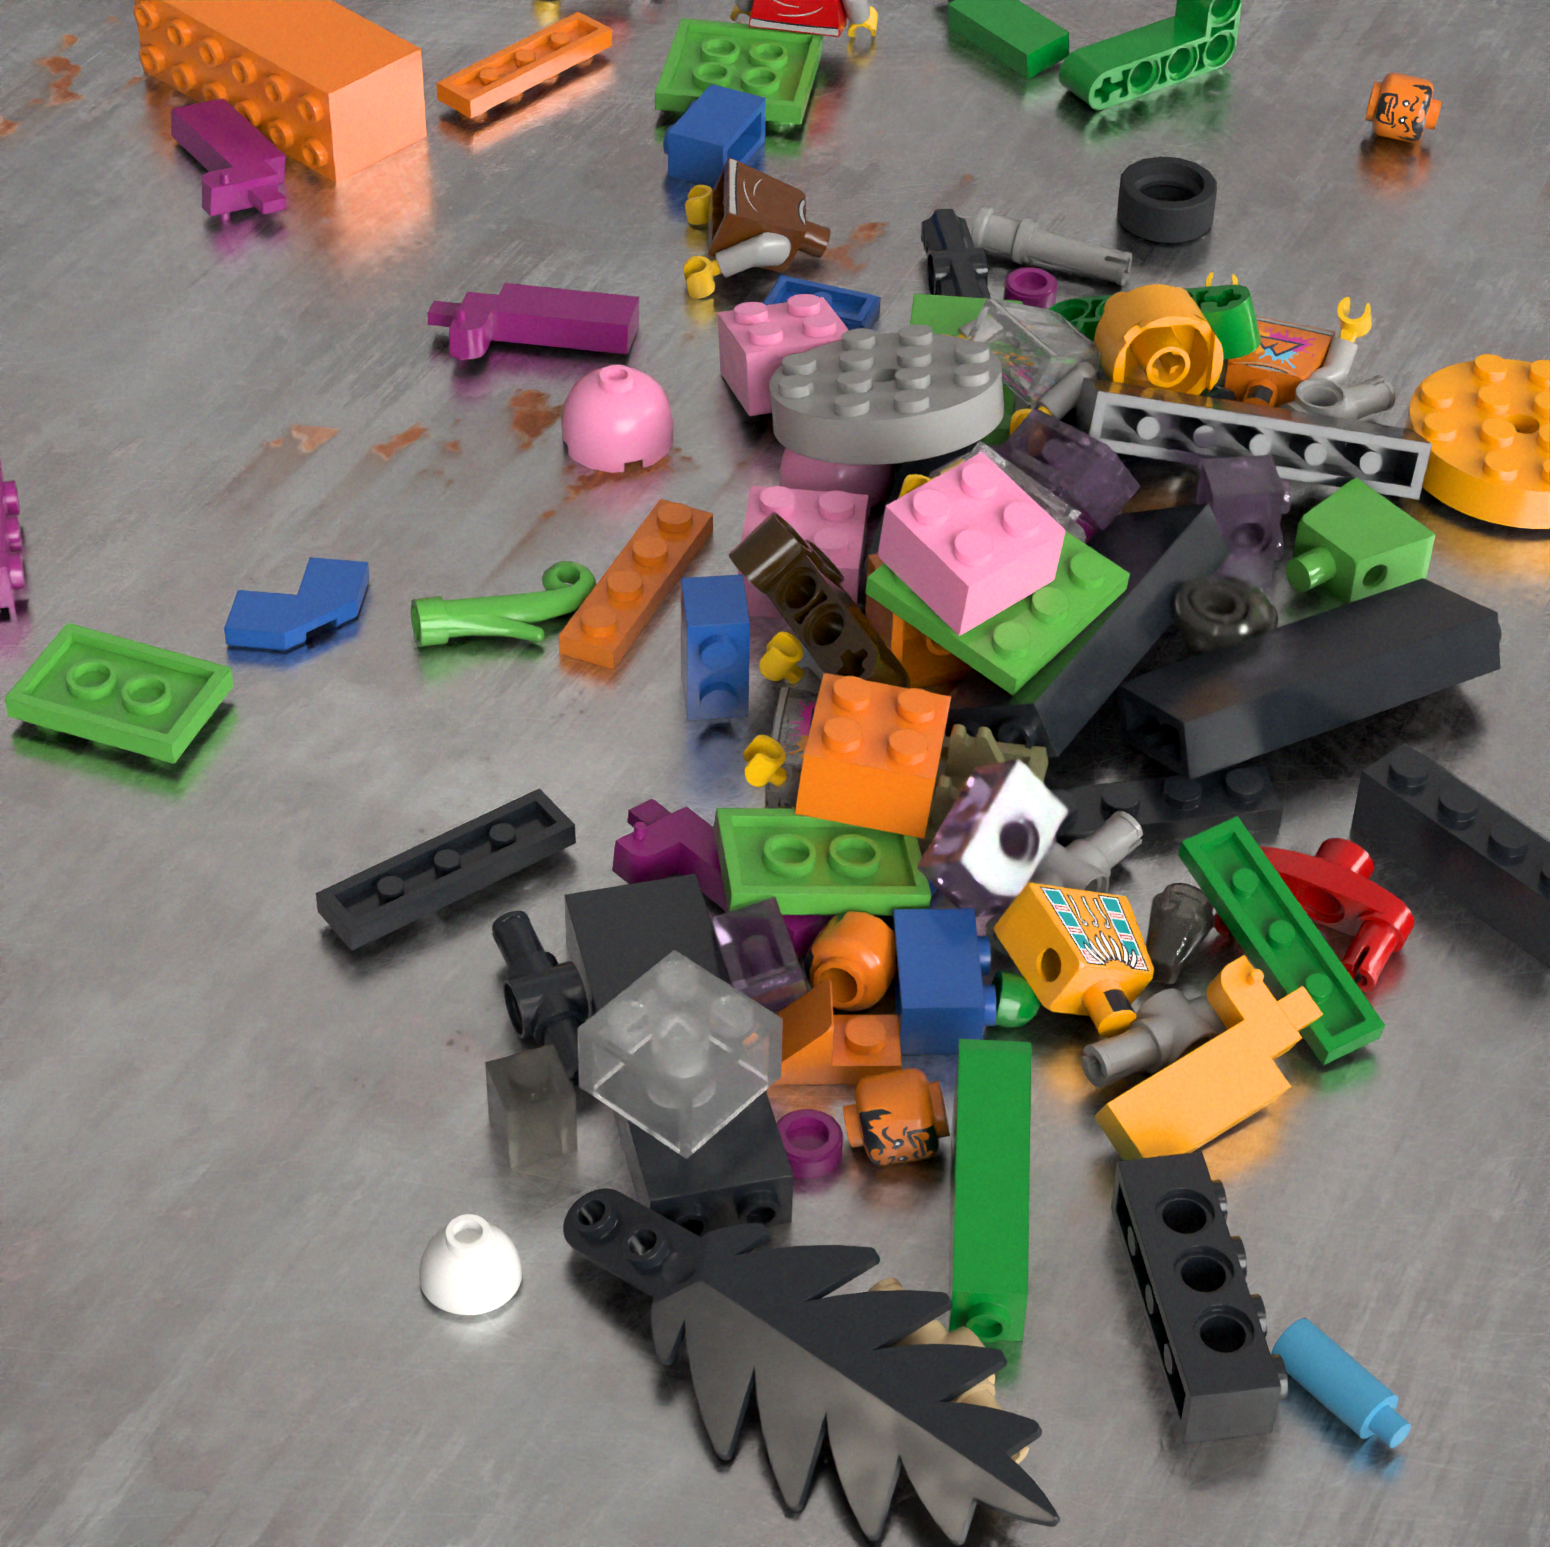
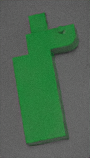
(1010, 33)

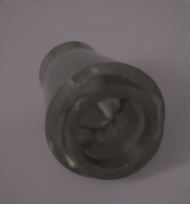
(1176, 928)

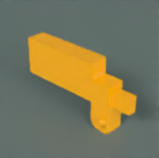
(1217, 1081)

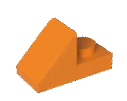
(835, 1048)

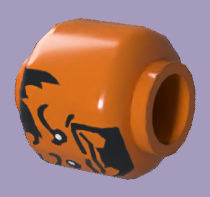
(1402, 107)
(857, 956)
(897, 1117)

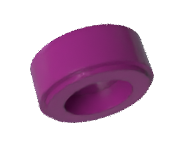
(1031, 287)
(811, 1142)

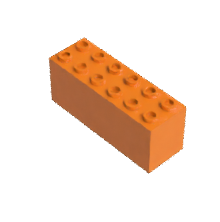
(297, 70)

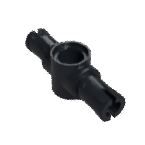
(541, 993)

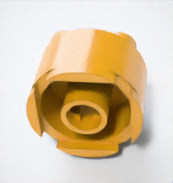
(1158, 341)

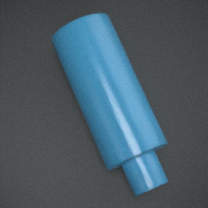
(1341, 1383)

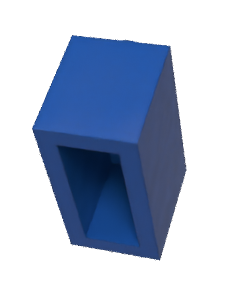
(711, 130)
(715, 647)
(940, 980)

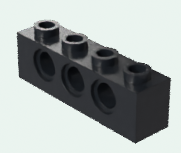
(1197, 1298)

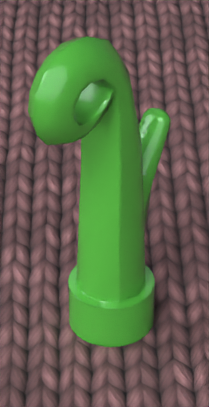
(503, 615)

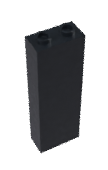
(1161, 554)
(1308, 677)
(744, 1167)

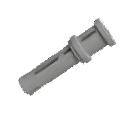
(1027, 242)

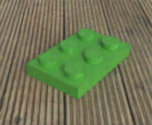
(119, 692)
(816, 864)

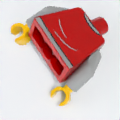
(809, 16)

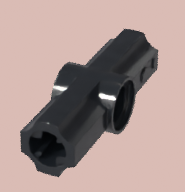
(952, 259)

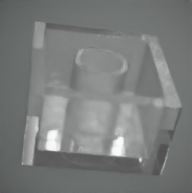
(680, 1053)

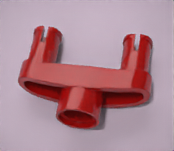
(1338, 894)

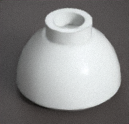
(470, 1267)

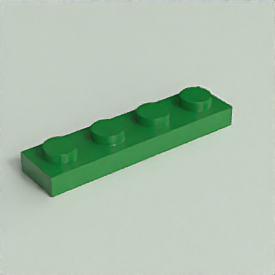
(1280, 936)

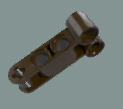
(814, 603)

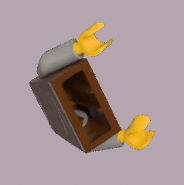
(750, 225)

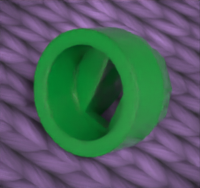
(1014, 1000)

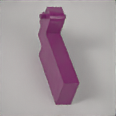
(238, 156)
(538, 318)
(687, 845)

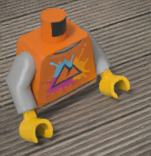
(1292, 355)

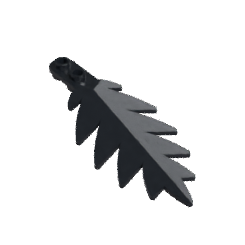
(819, 1365)

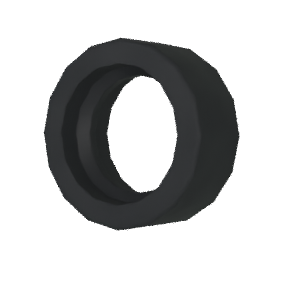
(1166, 219)

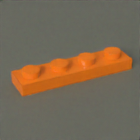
(524, 64)
(636, 584)

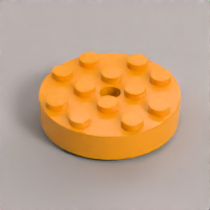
(1475, 451)

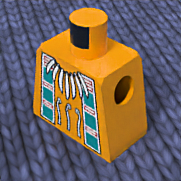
(1078, 952)

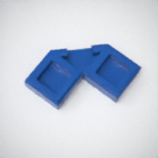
(327, 593)

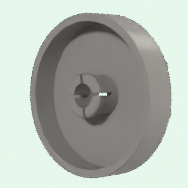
(886, 397)

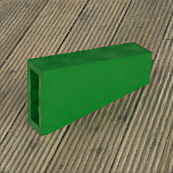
(990, 1189)

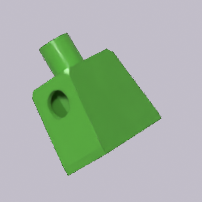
(1358, 545)

